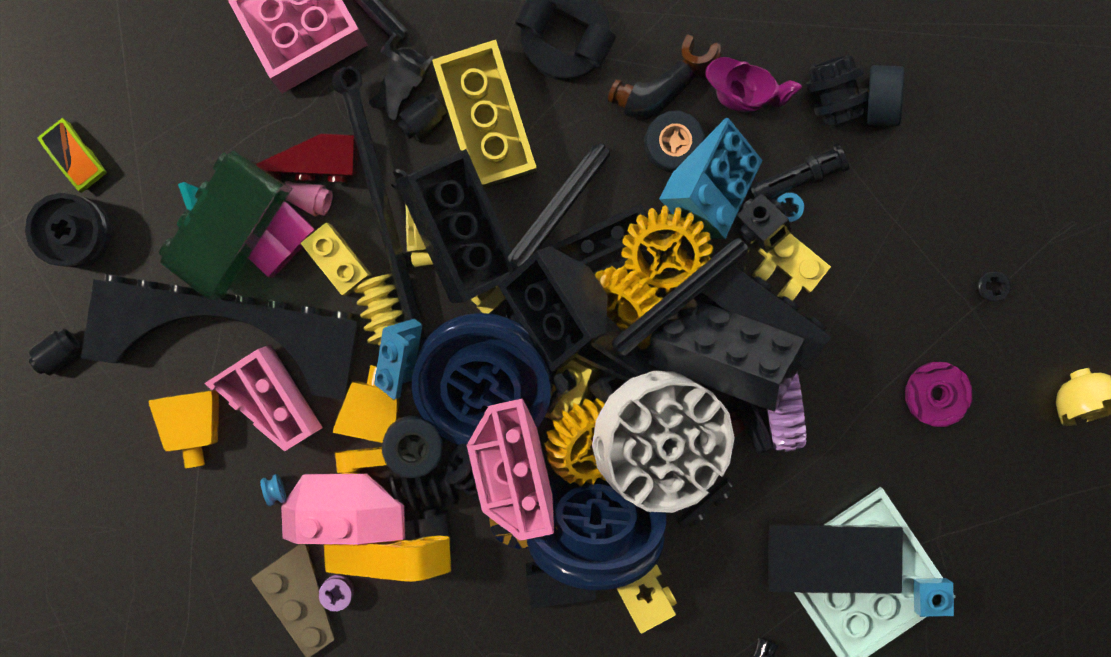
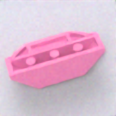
(512, 471)
(341, 511)

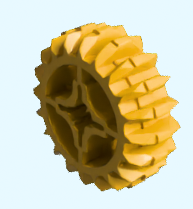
(658, 242)
(627, 297)
(571, 443)

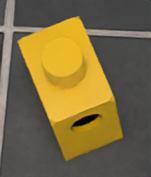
(367, 411)
(187, 423)

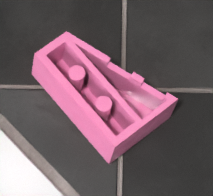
(268, 397)

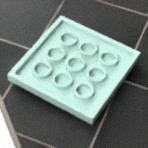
(867, 621)

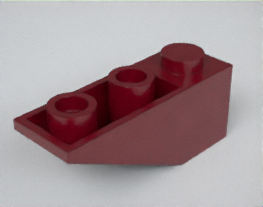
(322, 156)

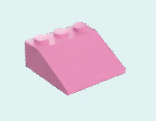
(298, 36)

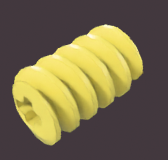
(378, 304)

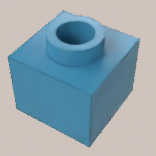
(924, 592)

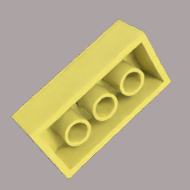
(485, 113)

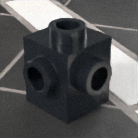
(763, 222)

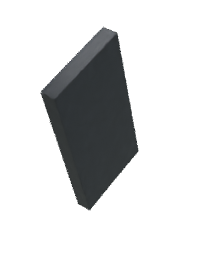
(835, 558)

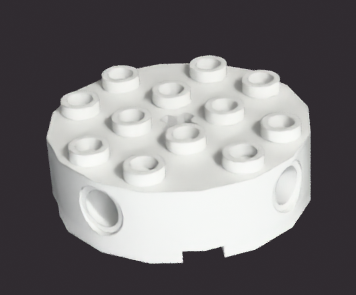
(662, 441)

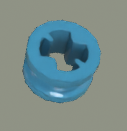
(795, 201)
(273, 490)

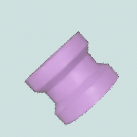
(339, 586)

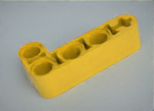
(391, 559)

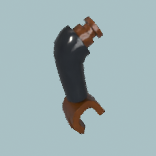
(652, 97)

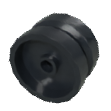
(49, 224)

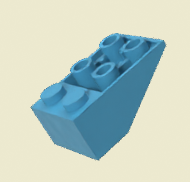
(714, 180)

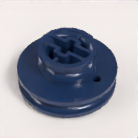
(475, 365)
(598, 537)

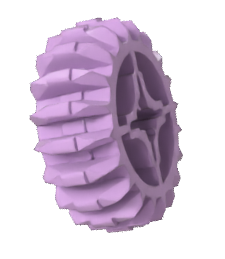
(788, 421)

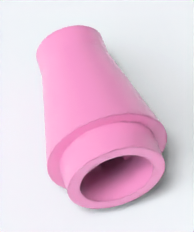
(310, 197)

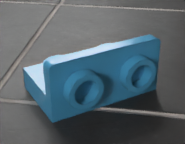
(397, 356)

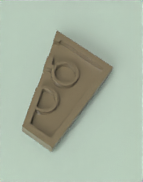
(293, 595)

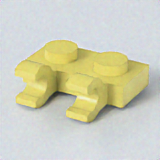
(796, 262)

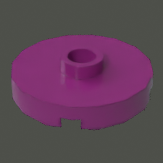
(955, 394)

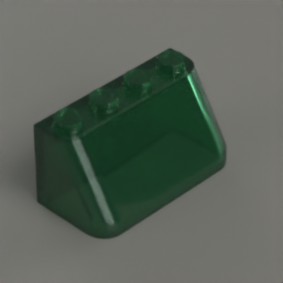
(224, 225)

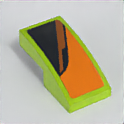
(72, 155)

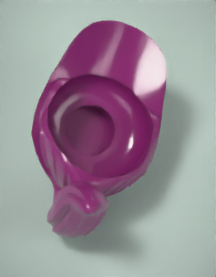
(747, 86)

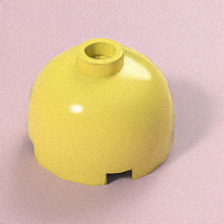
(1085, 397)

